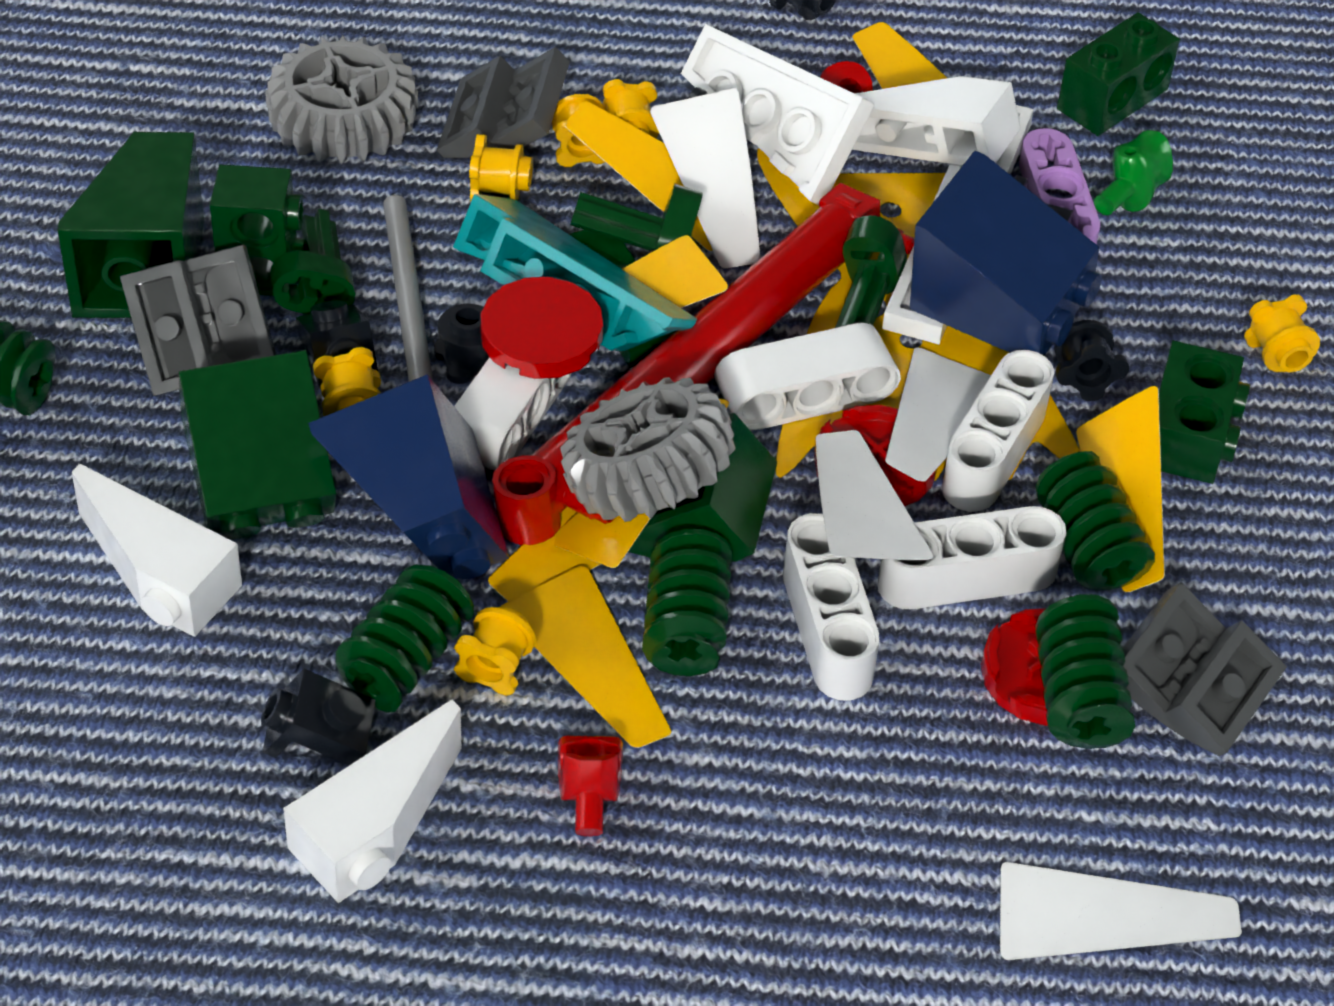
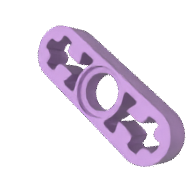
(1063, 175)

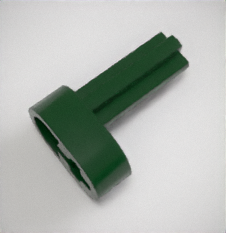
(636, 226)
(319, 266)
(871, 277)

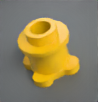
(631, 103)
(571, 148)
(499, 170)
(1282, 334)
(346, 379)
(495, 649)

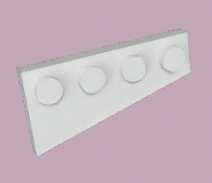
(787, 112)

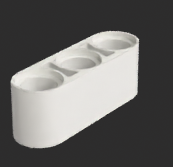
(807, 376)
(506, 409)
(997, 430)
(977, 558)
(830, 611)

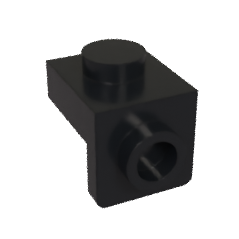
(334, 330)
(319, 717)

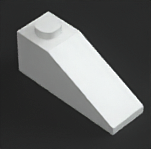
(941, 120)
(166, 560)
(365, 814)

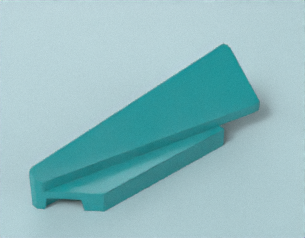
(525, 245)

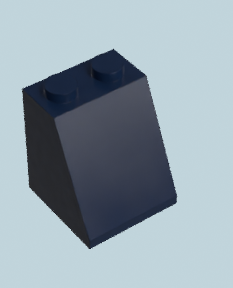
(1001, 262)
(422, 471)

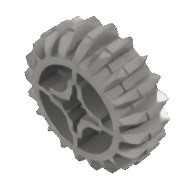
(342, 99)
(647, 449)

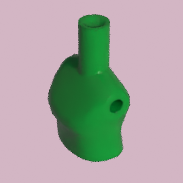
(1137, 173)

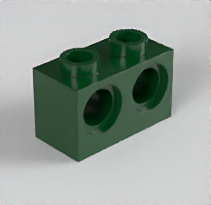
(1117, 73)
(257, 211)
(1196, 408)

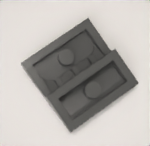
(504, 104)
(197, 315)
(1197, 672)

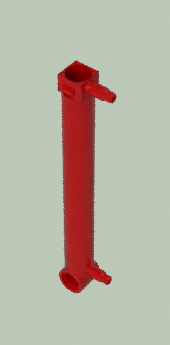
(532, 487)

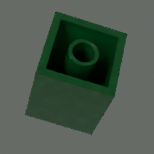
(131, 219)
(255, 444)

